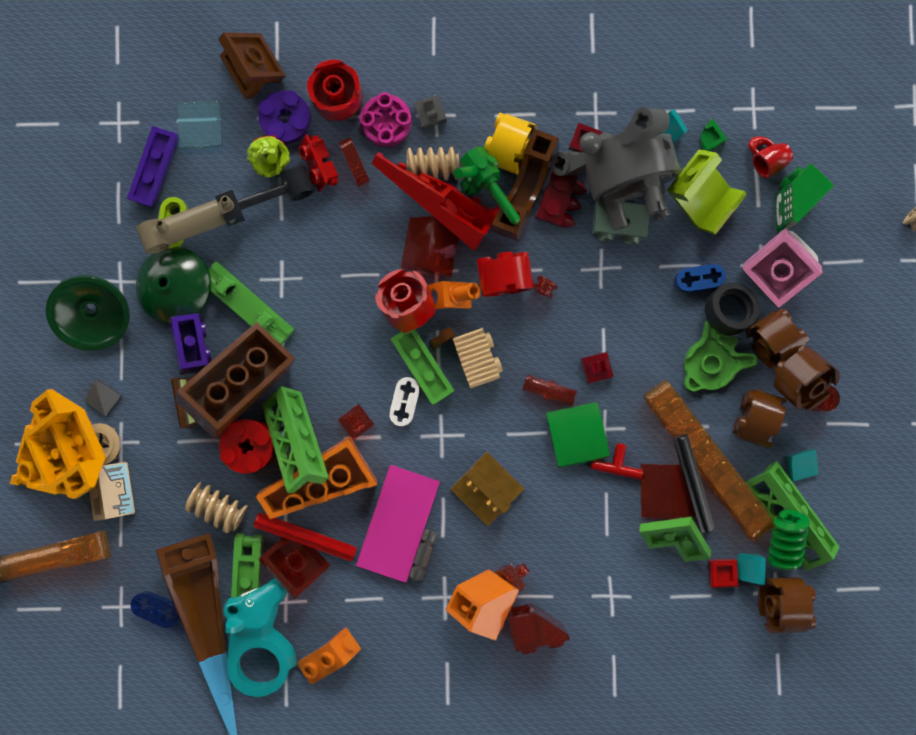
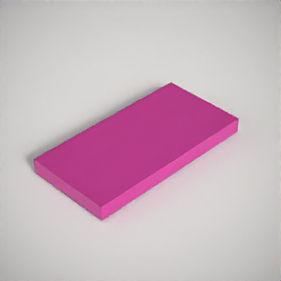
(398, 523)

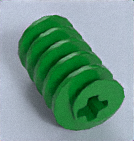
(788, 540)

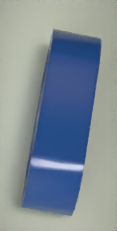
(699, 272)

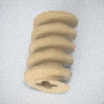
(433, 163)
(214, 508)

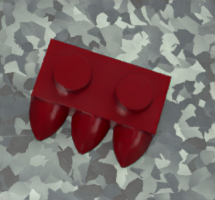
(558, 200)

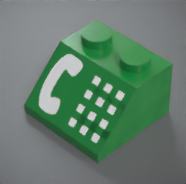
(798, 195)

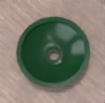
(186, 288)
(84, 327)

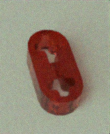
(354, 162)

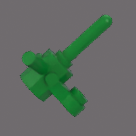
(481, 172)

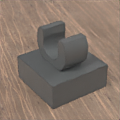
(430, 111)

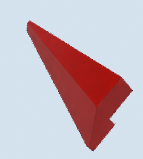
(456, 211)

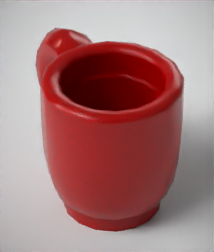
(770, 159)

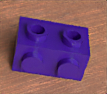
(189, 343)

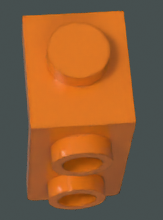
(329, 657)

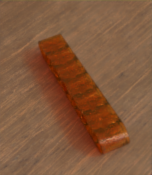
(710, 461)

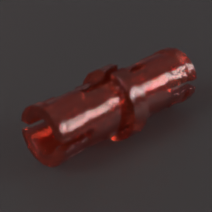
(549, 390)

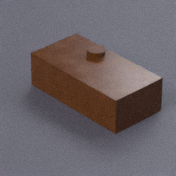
(234, 380)

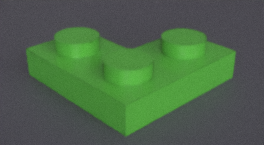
(678, 533)

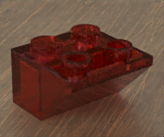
(535, 628)

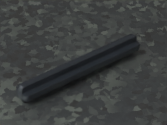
(693, 483)

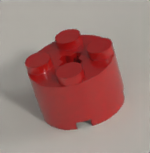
(335, 75)
(505, 274)
(405, 300)
(233, 448)

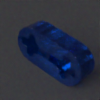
(153, 615)

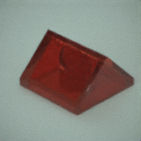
(429, 247)
(664, 492)
(294, 565)

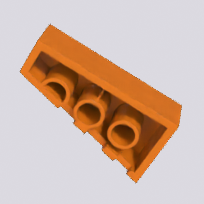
(346, 474)

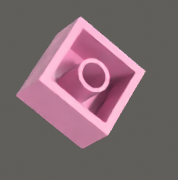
(782, 267)

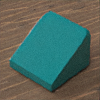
(676, 126)
(802, 464)
(751, 568)

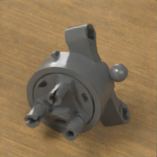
(626, 165)

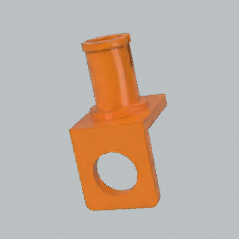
(455, 294)

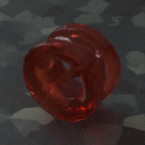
(545, 286)

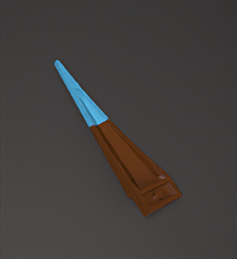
(193, 585)

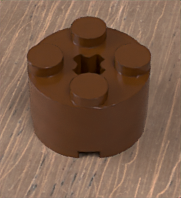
(776, 338)
(805, 378)
(760, 418)
(787, 605)

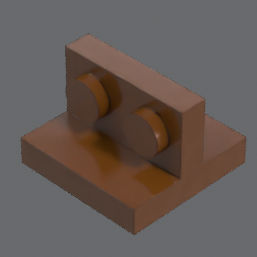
(249, 62)

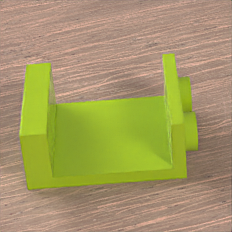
(704, 193)

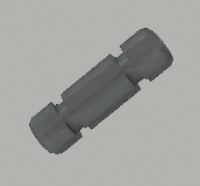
(423, 555)

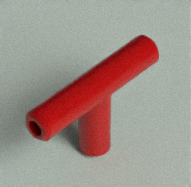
(617, 466)

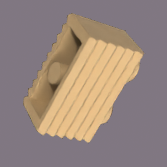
(477, 358)

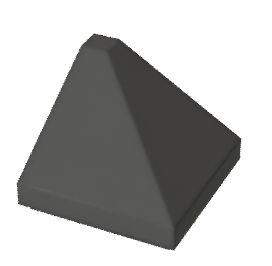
(102, 397)

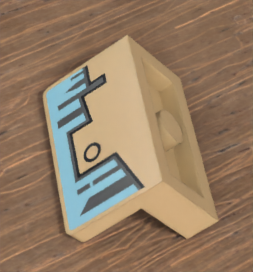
(112, 492)

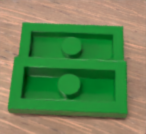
(578, 435)

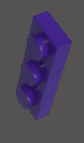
(153, 167)

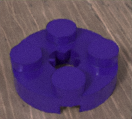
(286, 102)

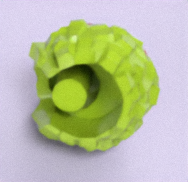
(268, 156)

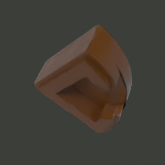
(444, 337)

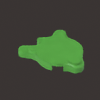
(713, 361)

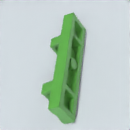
(247, 304)

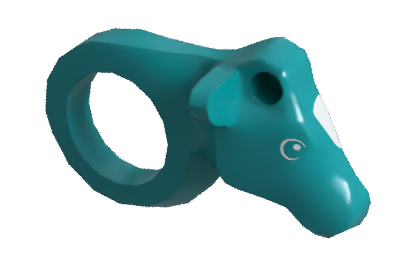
(251, 626)

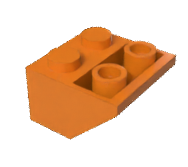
(483, 603)

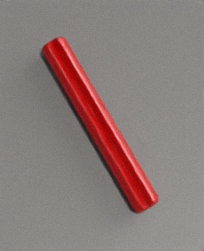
(305, 537)

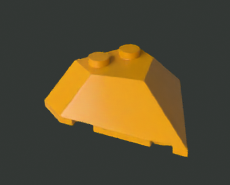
(58, 448)

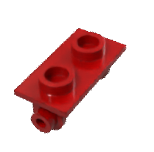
(313, 152)

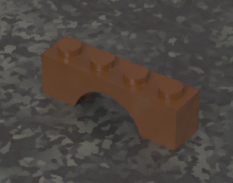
(529, 183)

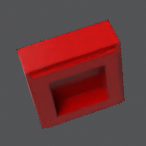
(723, 573)

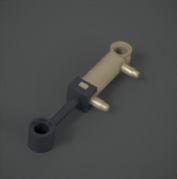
(159, 234)

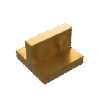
(487, 489)

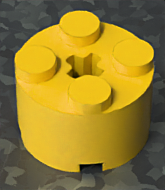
(509, 141)

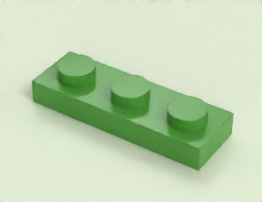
(422, 365)

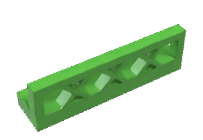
(300, 435)
(791, 499)

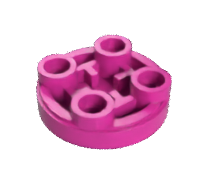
(385, 120)

